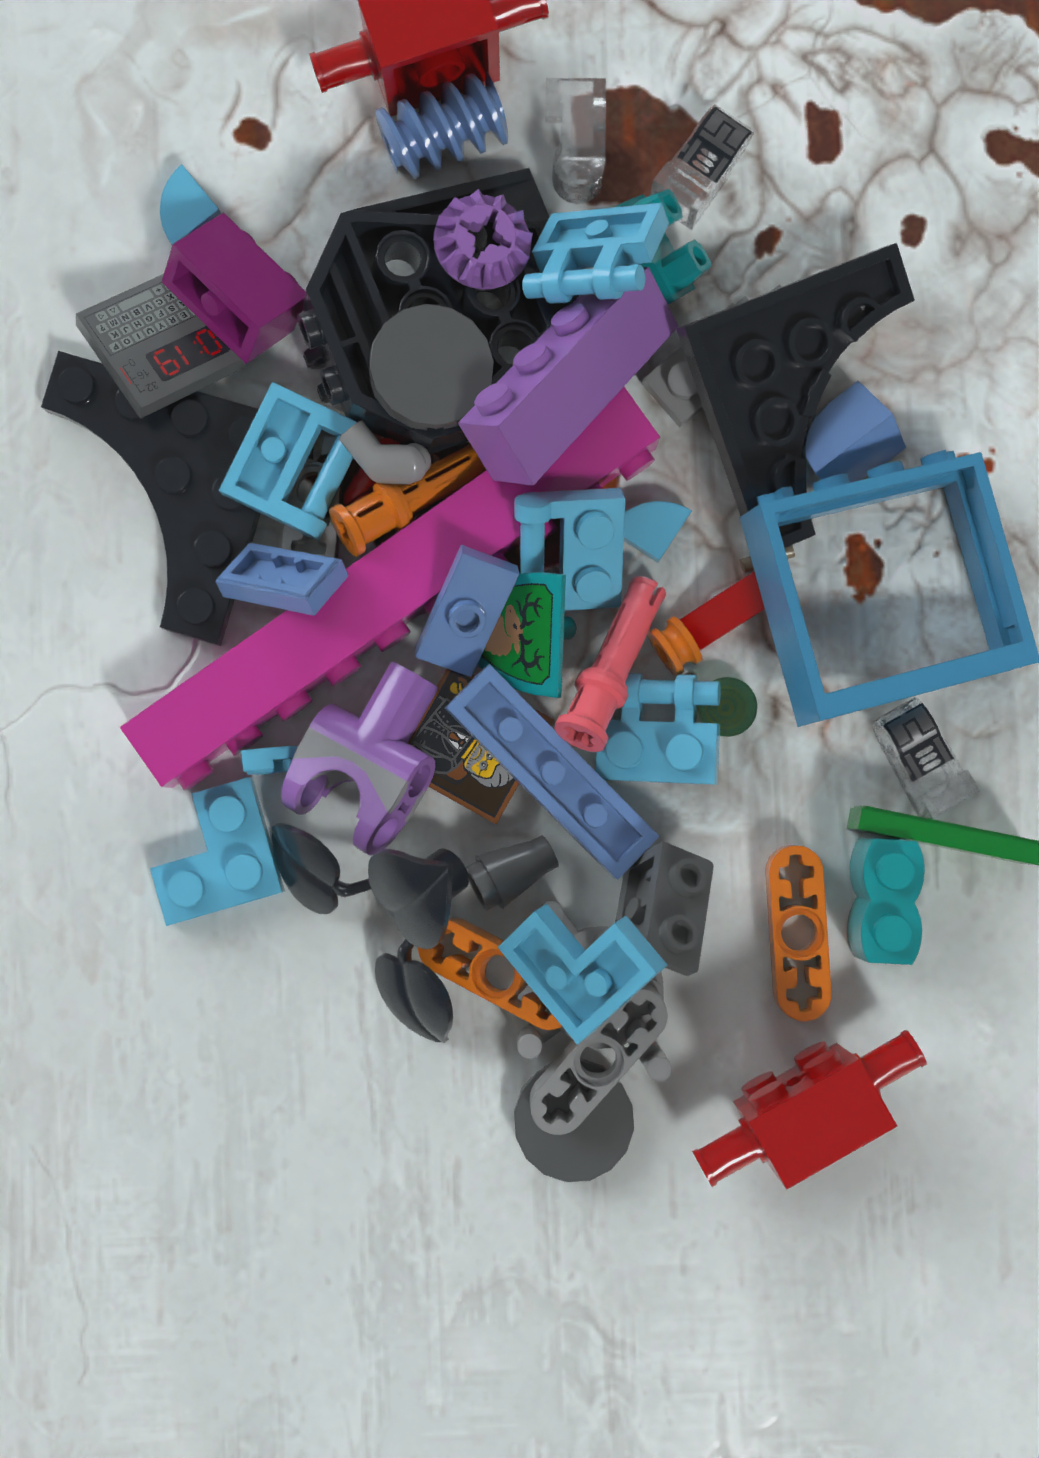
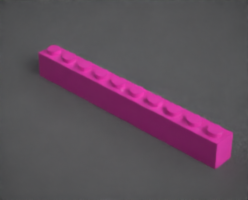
(382, 594)

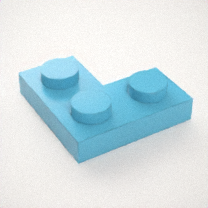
(237, 860)
(576, 983)

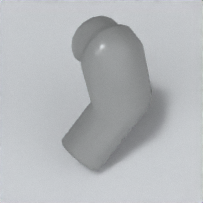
(386, 462)

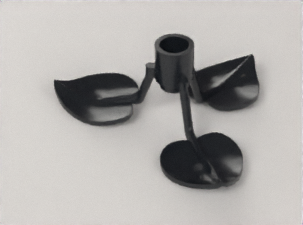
(415, 895)

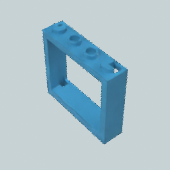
(984, 555)

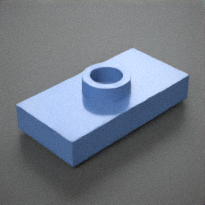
(282, 578)
(466, 610)

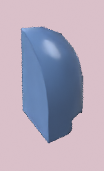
(852, 435)

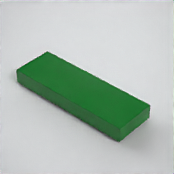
(944, 835)

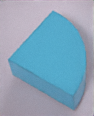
(184, 206)
(654, 526)
(267, 760)

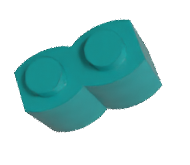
(884, 917)

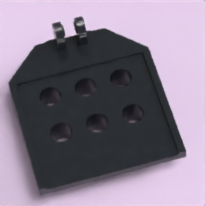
(357, 293)

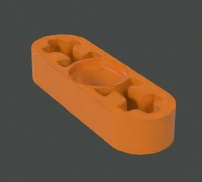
(453, 968)
(815, 976)

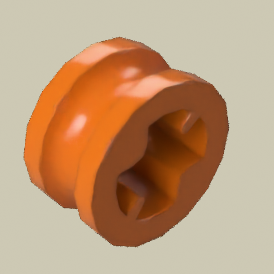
(675, 646)

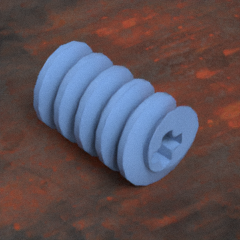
(443, 124)

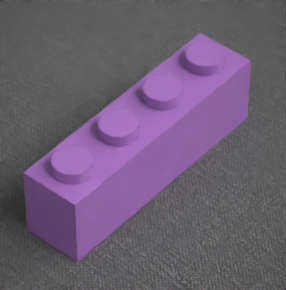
(565, 381)

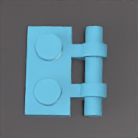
(606, 239)
(663, 750)

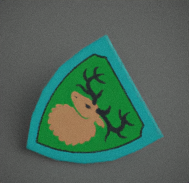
(531, 635)

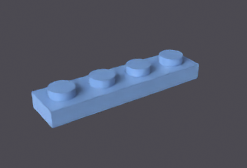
(551, 771)

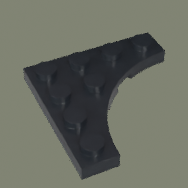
(770, 361)
(181, 463)

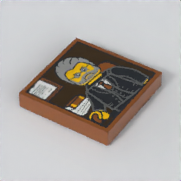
(462, 765)

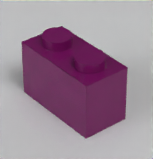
(234, 287)

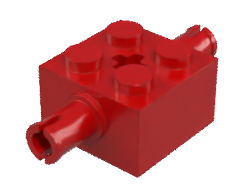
(423, 44)
(812, 1111)

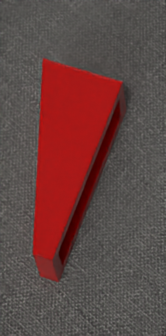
(725, 611)

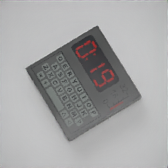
(155, 346)

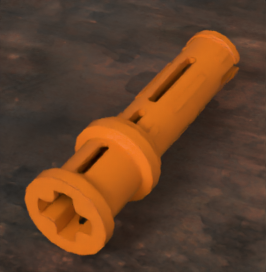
(394, 505)

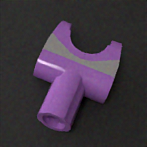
(371, 753)

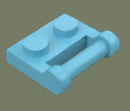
(275, 455)
(589, 542)

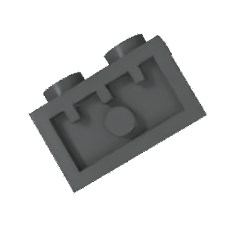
(668, 903)

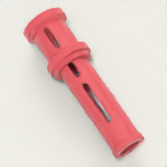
(603, 686)

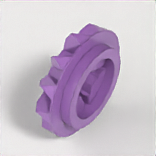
(456, 245)

